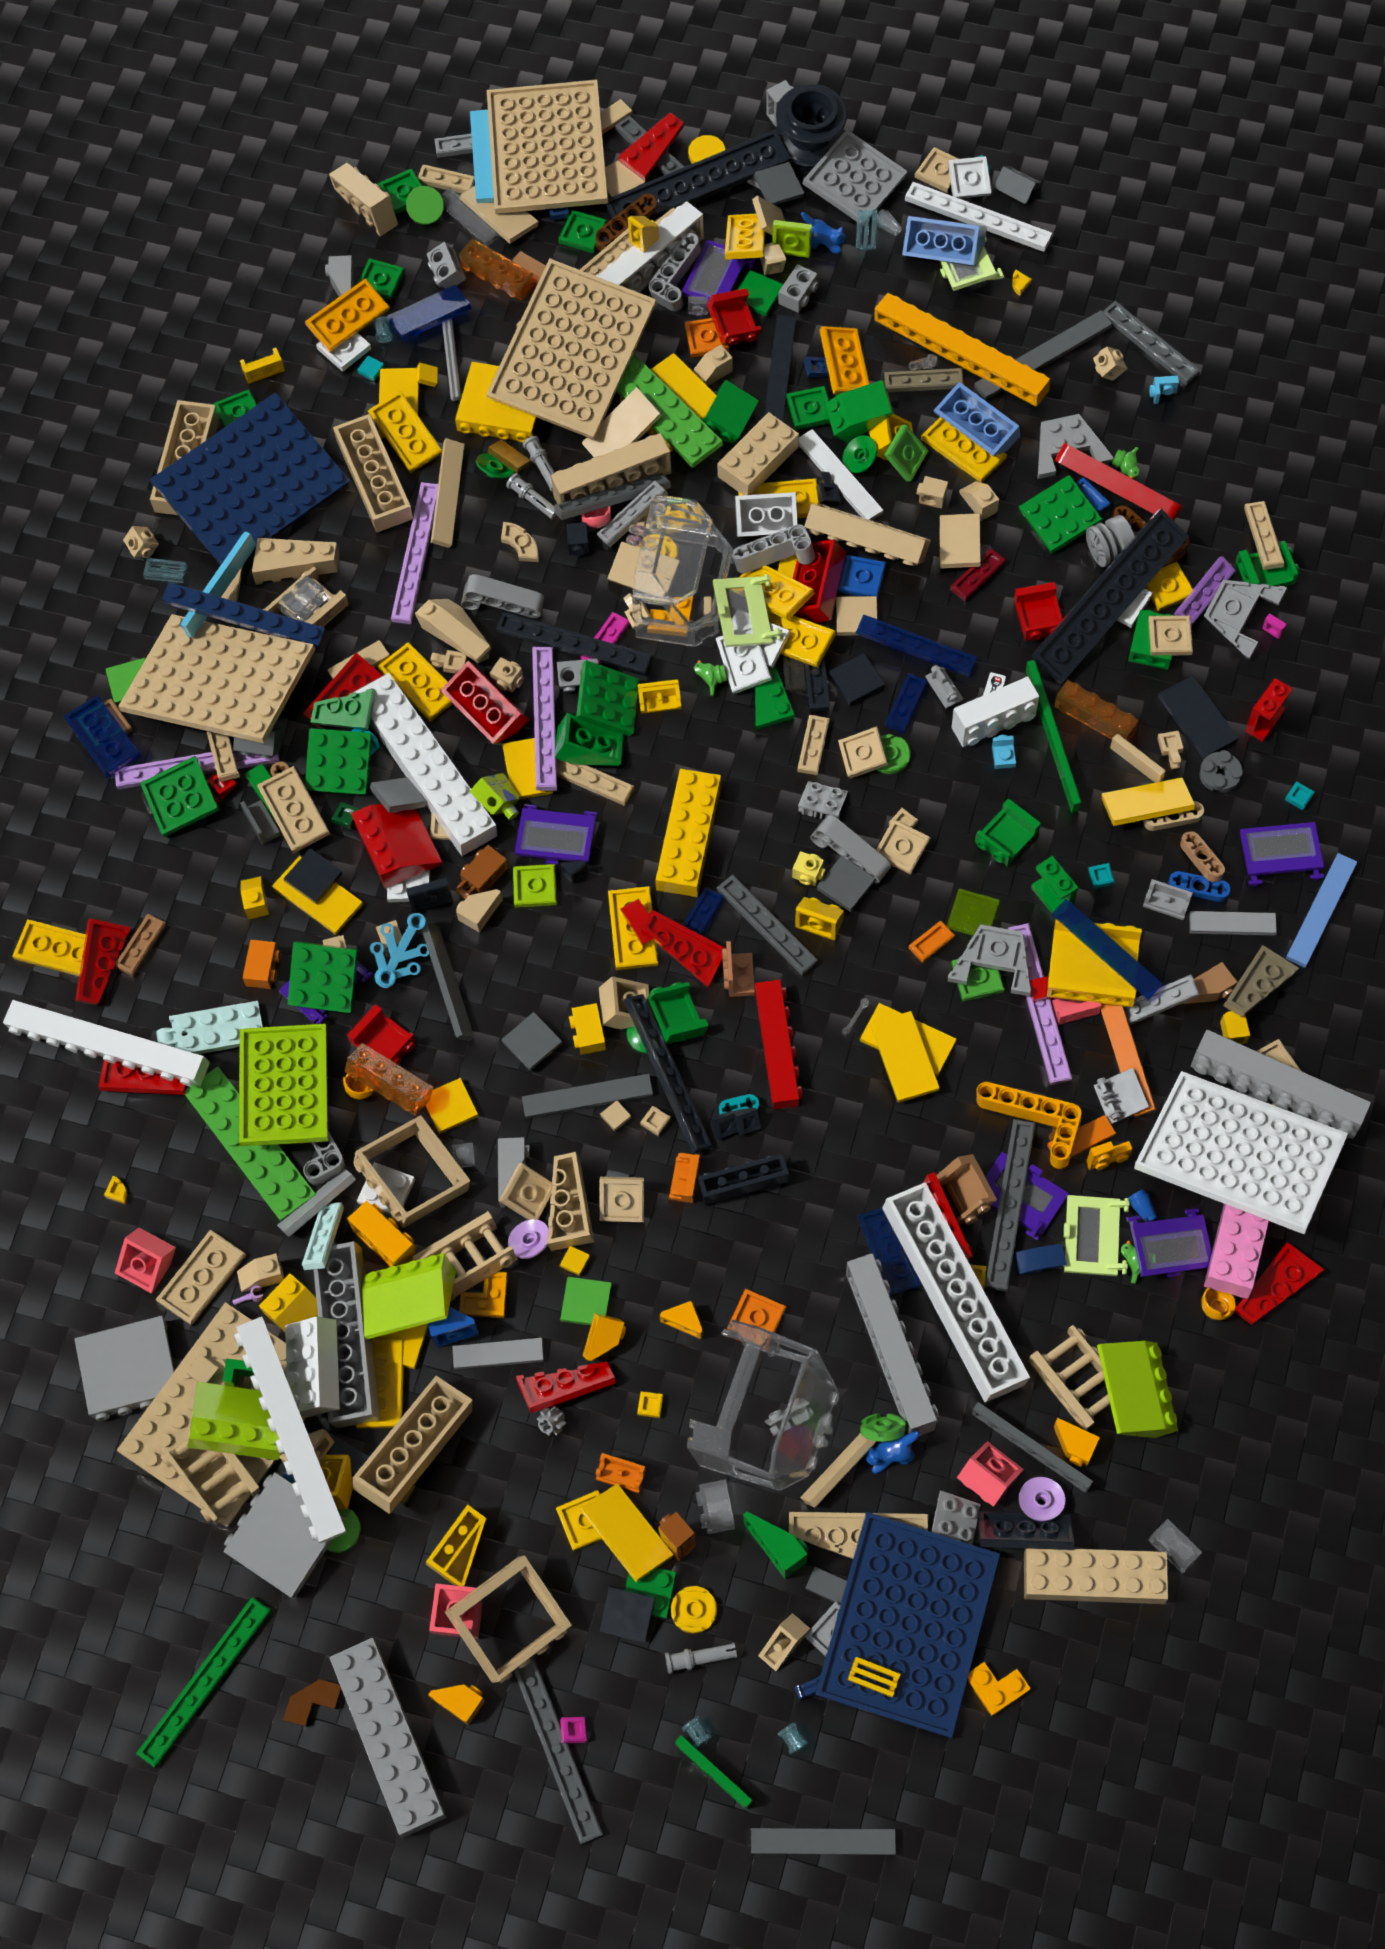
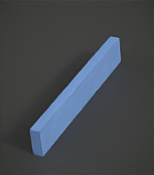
(1321, 910)

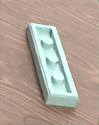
(323, 1236)

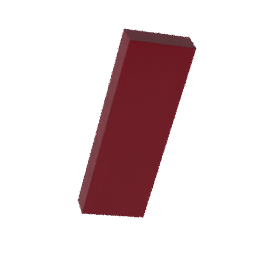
(977, 576)

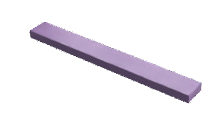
(415, 554)
(544, 718)
(133, 775)
(1044, 1018)

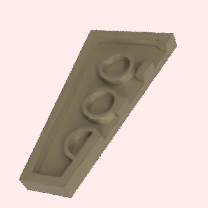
(1260, 979)

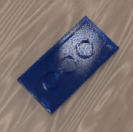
(429, 312)
(102, 736)
(887, 1248)

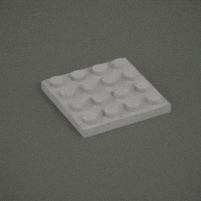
(854, 176)

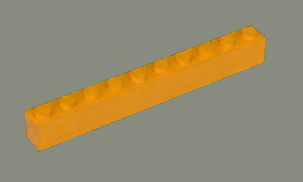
(962, 349)

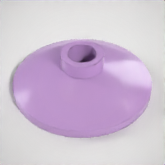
(528, 1238)
(1043, 1489)

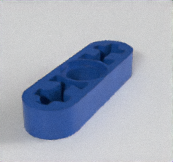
(1213, 895)

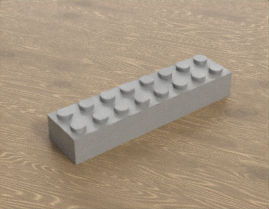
(1279, 1083)
(340, 1298)
(891, 1345)
(387, 1737)

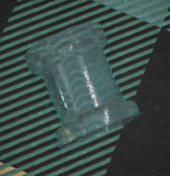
(382, 329)
(697, 1732)
(792, 1738)

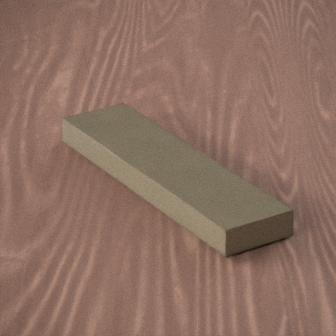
(923, 380)

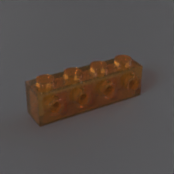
(496, 269)
(1095, 712)
(388, 1079)

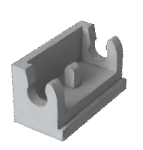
(1167, 899)

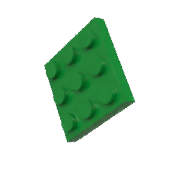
(1060, 514)
(607, 698)
(338, 761)
(179, 796)
(322, 977)

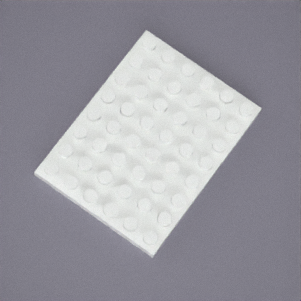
(1242, 1152)

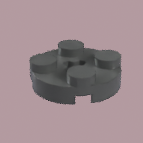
(1224, 761)

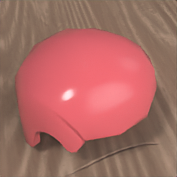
(597, 518)

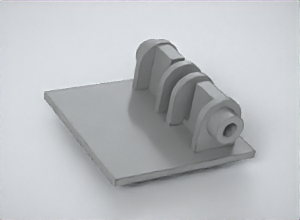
(821, 799)
(1121, 1095)
(955, 1517)

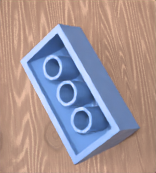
(943, 240)
(978, 420)

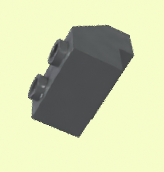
(270, 747)

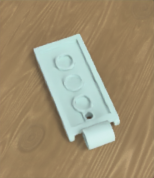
(210, 1028)

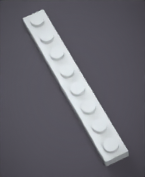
(977, 215)

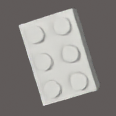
(765, 513)

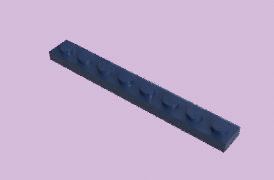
(242, 614)

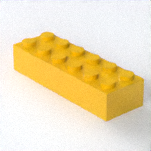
(688, 833)

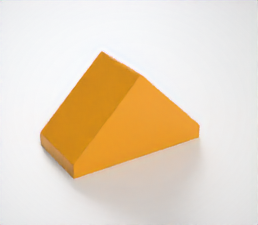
(683, 1318)

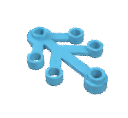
(398, 952)

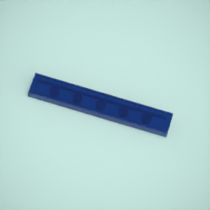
(916, 645)
(1107, 949)

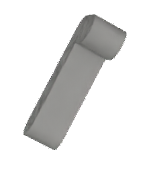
(686, 249)
(774, 548)
(502, 596)
(850, 846)
(322, 1162)

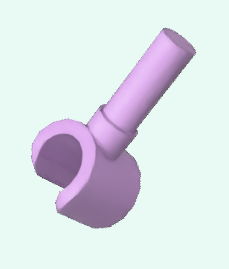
(250, 1296)

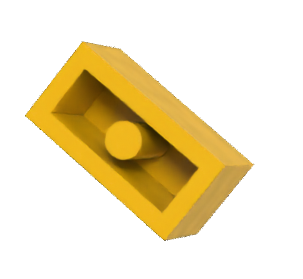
(588, 1029)

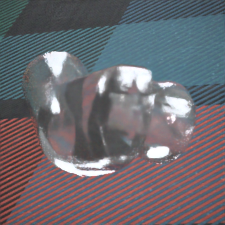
(923, 363)

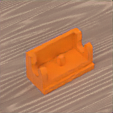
(685, 1177)
(620, 1472)

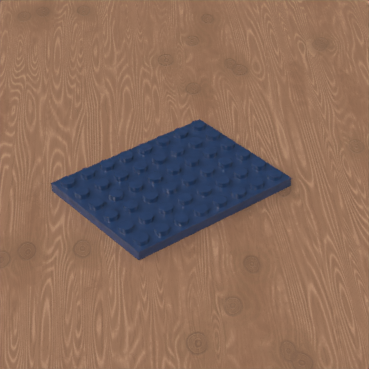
(250, 478)
(915, 1610)

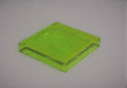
(971, 911)

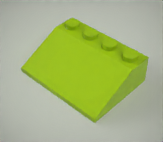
(407, 1295)
(1137, 1388)
(231, 1422)

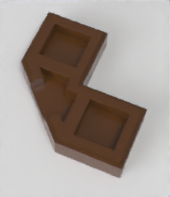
(301, 1703)

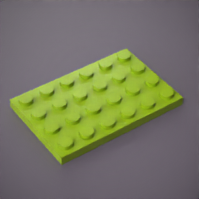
(283, 1085)

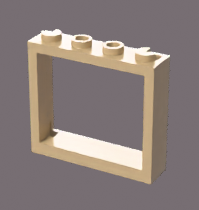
(437, 1151)
(538, 1646)

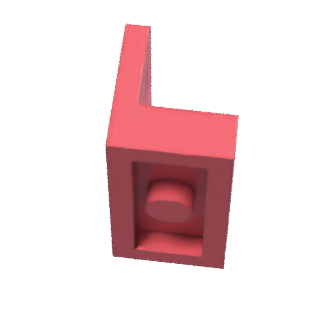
(1071, 1010)

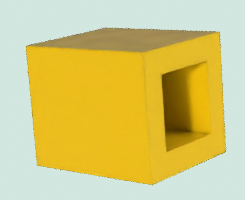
(1235, 1027)

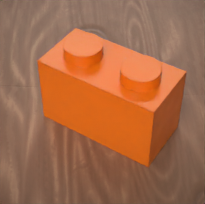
(261, 964)

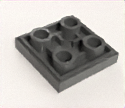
(779, 184)
(398, 795)
(845, 883)
(531, 1041)

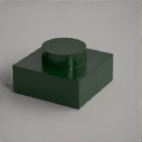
(343, 815)

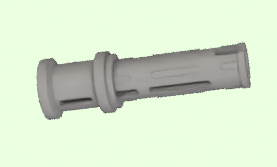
(539, 456)
(527, 490)
(688, 1659)

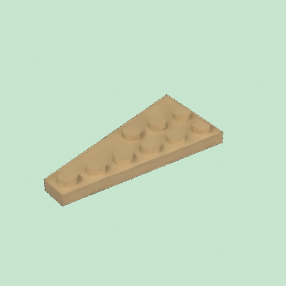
(841, 1530)

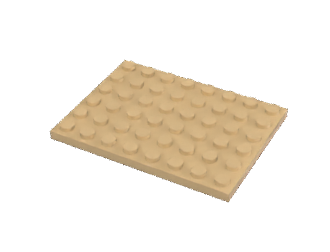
(546, 146)
(571, 348)
(218, 679)
(170, 1414)

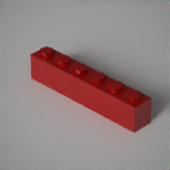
(776, 1044)

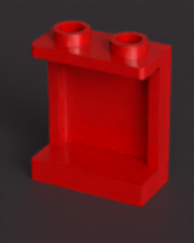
(733, 317)
(1037, 610)
(1268, 710)
(382, 1035)

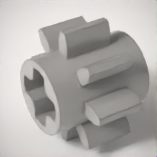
(551, 1421)

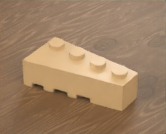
(365, 197)
(291, 558)
(569, 1211)

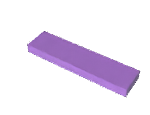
(1205, 590)

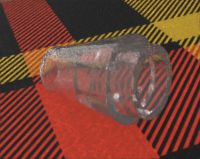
(888, 223)

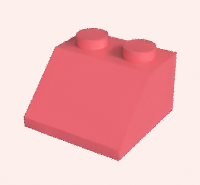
(144, 1259)
(990, 1473)
(444, 1598)

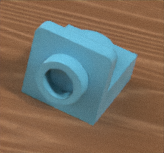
(1163, 385)
(1003, 752)

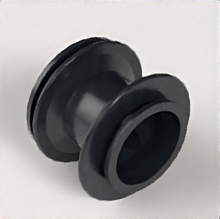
(798, 123)

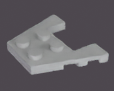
(1072, 431)
(1233, 606)
(997, 950)

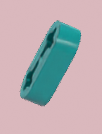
(738, 1102)

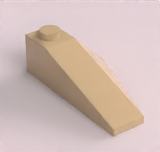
(453, 626)

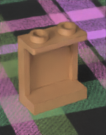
(967, 1188)

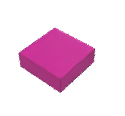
(1274, 626)
(573, 1729)

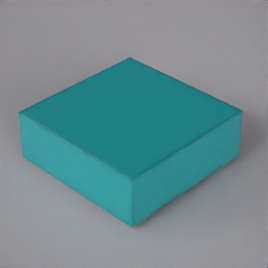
(370, 368)
(1299, 795)
(1101, 876)

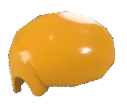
(355, 1088)
(1218, 1304)

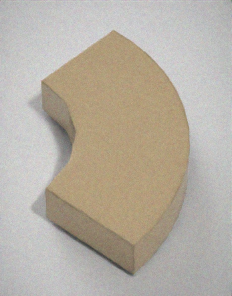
(521, 541)

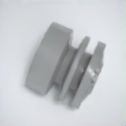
(1108, 539)

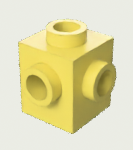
(808, 869)

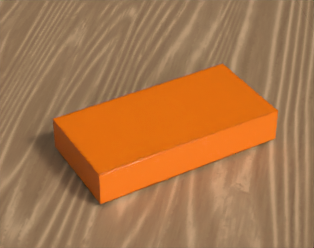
(931, 941)

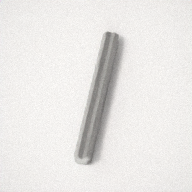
(451, 359)

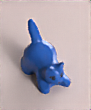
(824, 234)
(892, 1451)

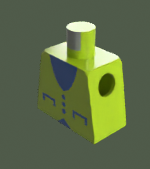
(496, 795)

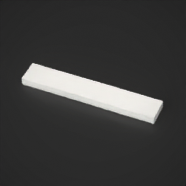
(840, 475)

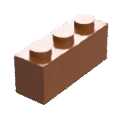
(677, 1535)

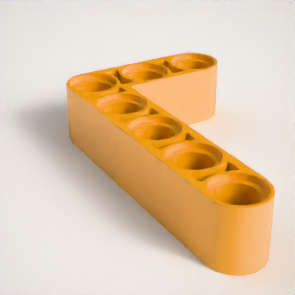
(1036, 1114)

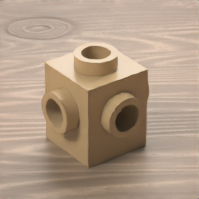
(1110, 363)
(140, 542)
(506, 675)

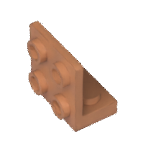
(738, 972)

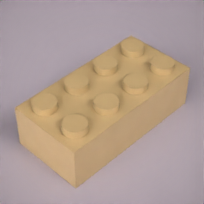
(758, 454)

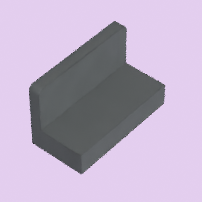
(1016, 184)
(261, 821)

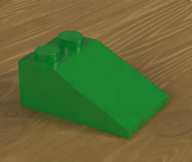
(859, 410)
(587, 743)
(780, 1546)

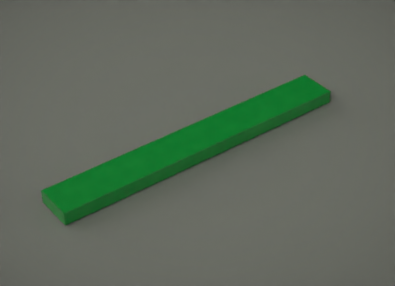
(1054, 738)
(203, 1682)

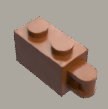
(481, 872)

